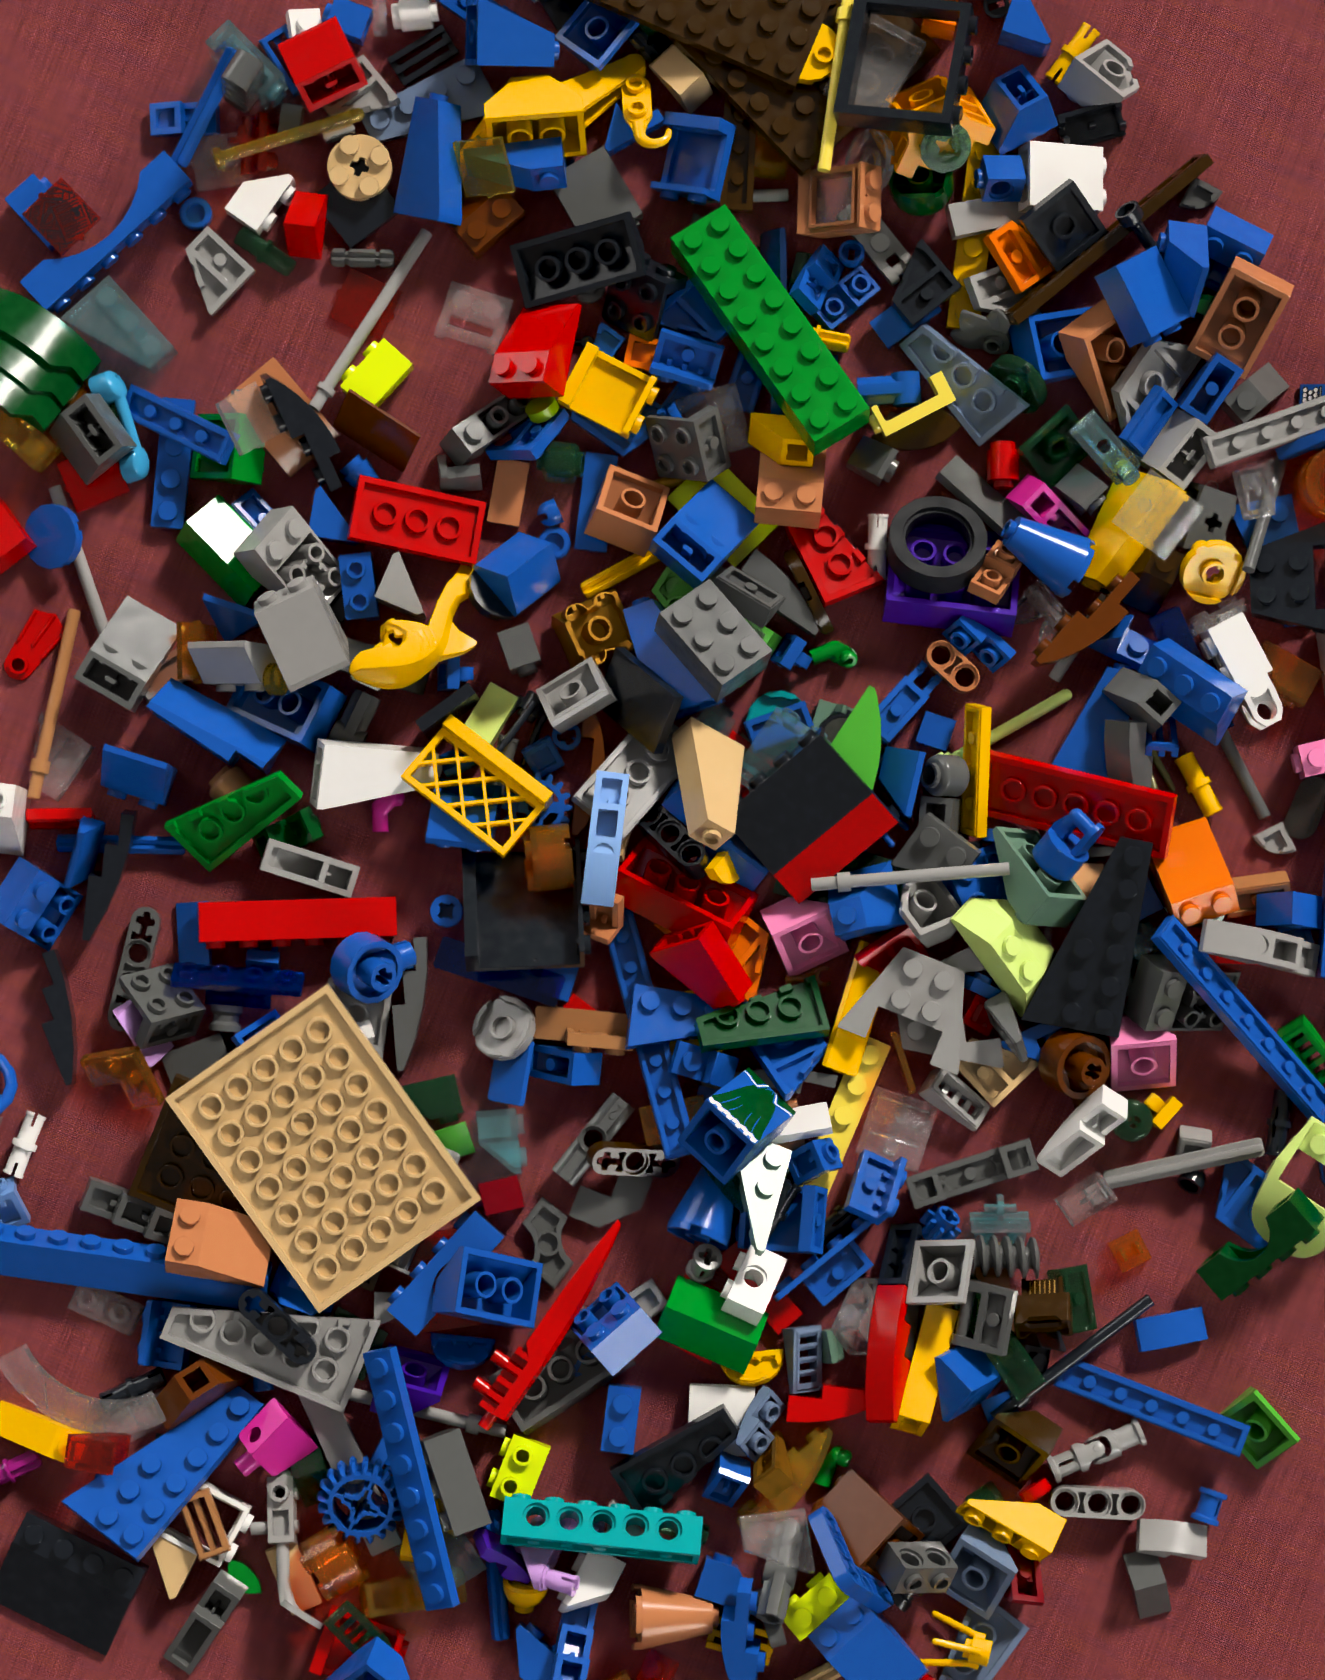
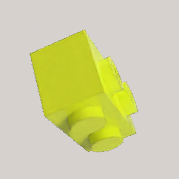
(378, 373)
(520, 1466)
(813, 1606)

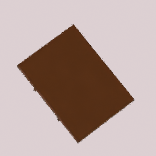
(376, 430)

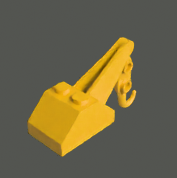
(548, 108)

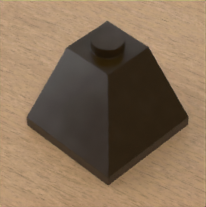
(1154, 583)
(1015, 1444)

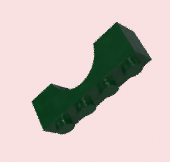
(1232, 1266)

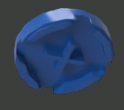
(55, 535)

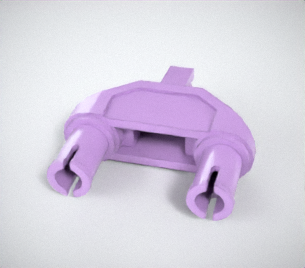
(541, 1562)

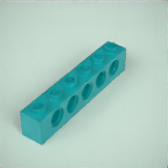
(615, 1542)

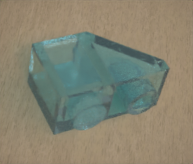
(500, 1137)

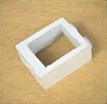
(241, 1524)

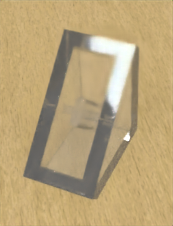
(1255, 488)
(1086, 1198)

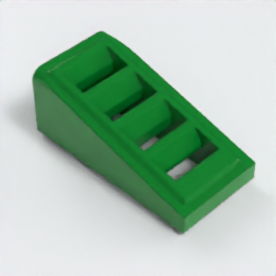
(1303, 1025)

